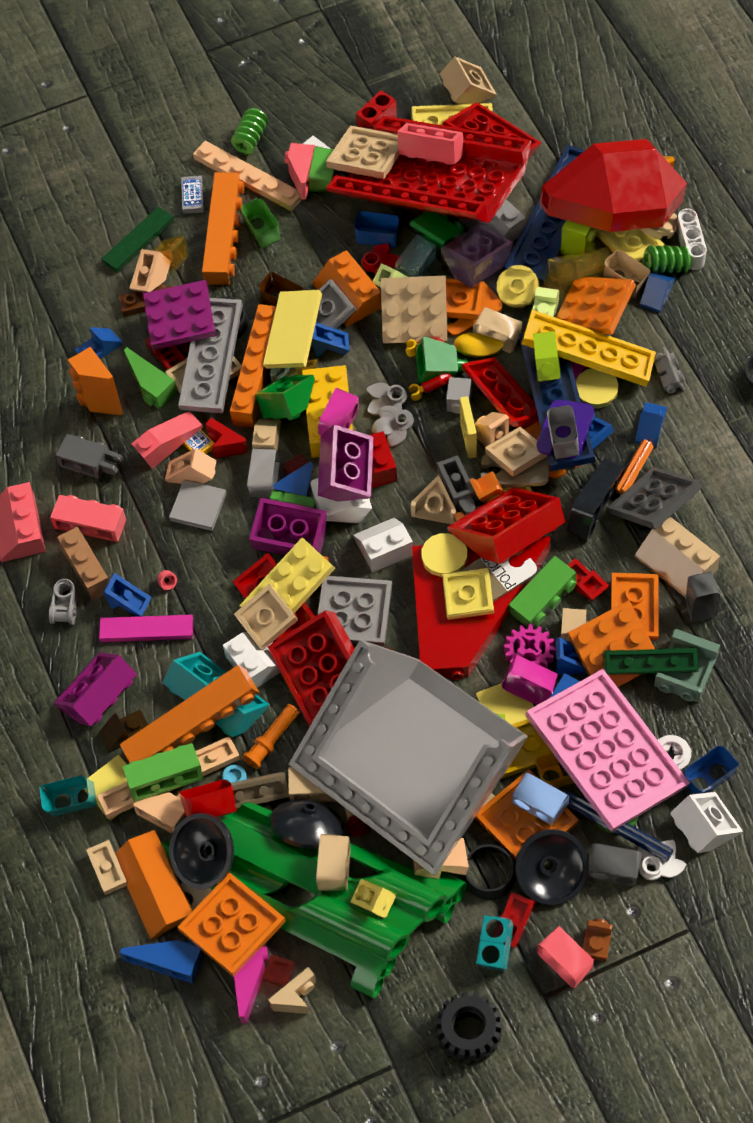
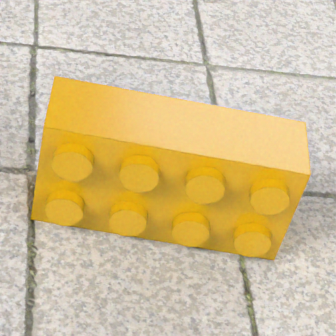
(324, 385)

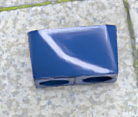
(373, 222)
(718, 755)

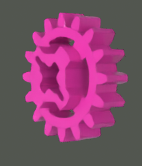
(529, 640)

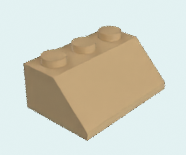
(676, 554)

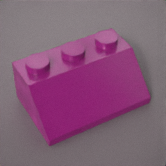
(345, 464)
(283, 524)
(96, 688)

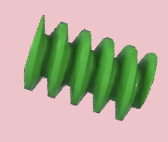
(249, 131)
(667, 258)

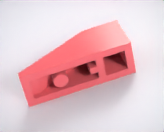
(299, 164)
(166, 438)

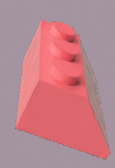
(19, 523)

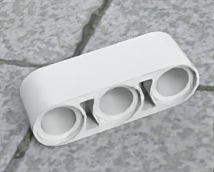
(691, 236)

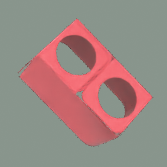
(565, 957)

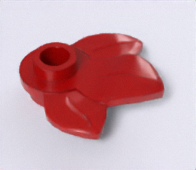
(379, 255)

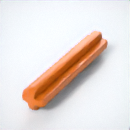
(634, 467)

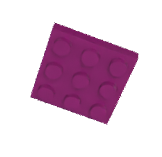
(179, 314)

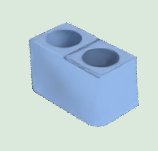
(540, 799)

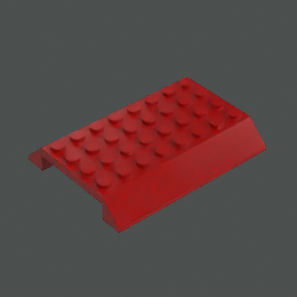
(465, 190)

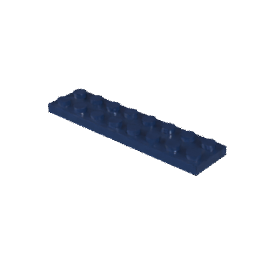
(542, 233)
(549, 391)

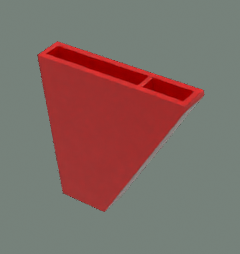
(458, 644)

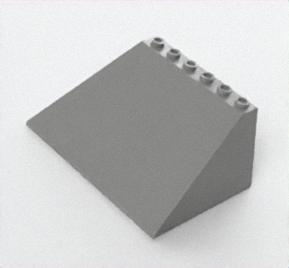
(406, 752)

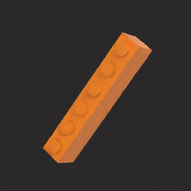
(222, 228)
(253, 373)
(193, 715)

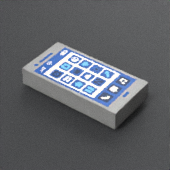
(192, 194)

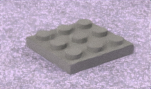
(359, 605)

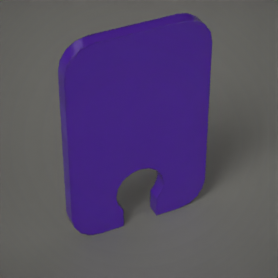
(583, 417)

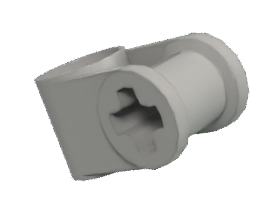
(63, 606)

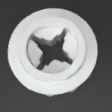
(680, 748)

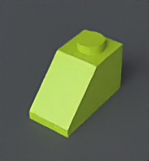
(546, 356)

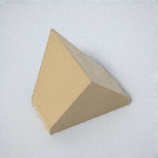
(434, 504)

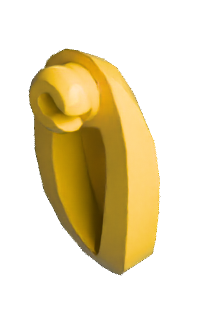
(477, 345)

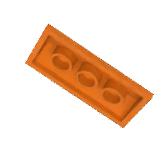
(153, 884)

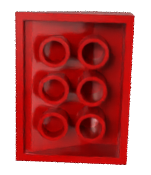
(481, 119)
(508, 523)
(313, 660)

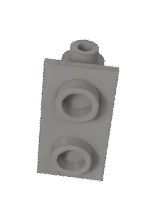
(666, 363)

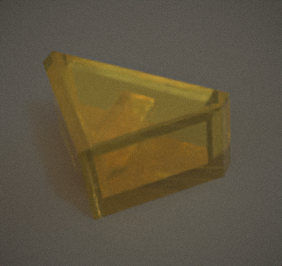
(174, 249)

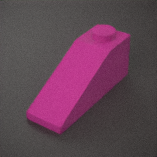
(248, 983)

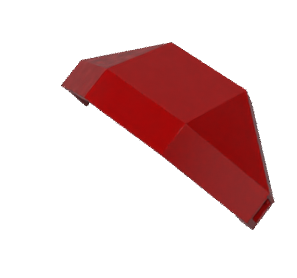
(615, 188)

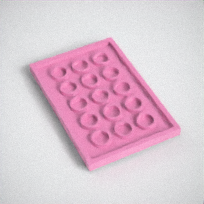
(607, 749)

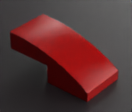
(588, 583)
(518, 911)

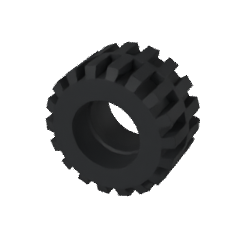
(468, 1007)

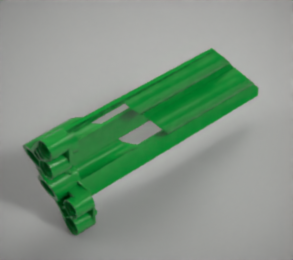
(330, 918)

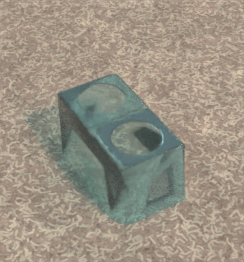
(416, 257)

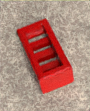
(161, 357)

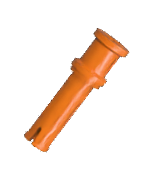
(264, 743)

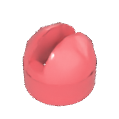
(170, 576)

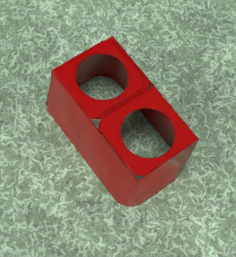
(379, 102)
(211, 798)

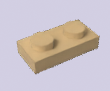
(107, 867)

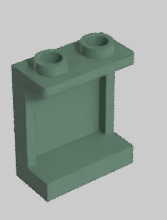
(689, 685)

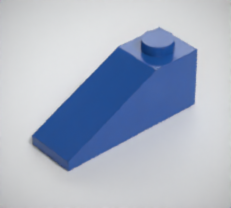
(169, 958)

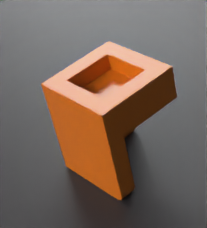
(487, 487)

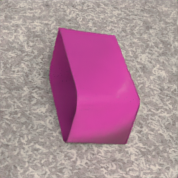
(339, 411)
(529, 680)

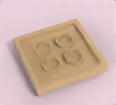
(365, 152)
(413, 308)

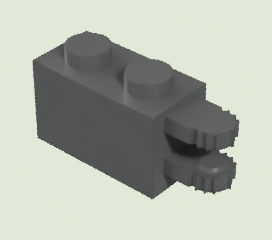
(87, 456)
(457, 484)

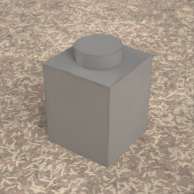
(457, 388)

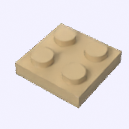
(515, 451)
(266, 616)

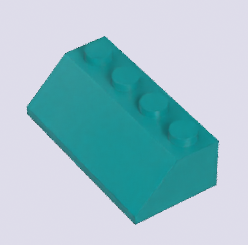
(196, 671)

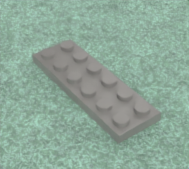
(211, 361)

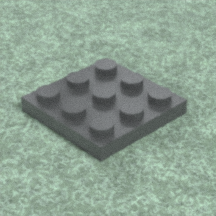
(654, 497)

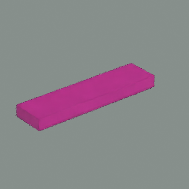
(146, 628)

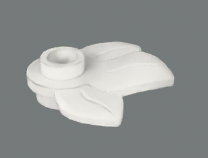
(666, 869)

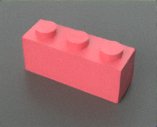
(430, 143)
(90, 516)

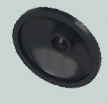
(303, 820)
(192, 855)
(567, 869)

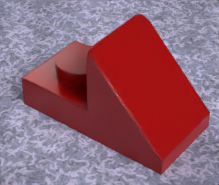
(226, 441)

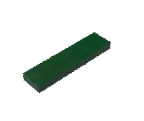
(137, 239)
(650, 661)

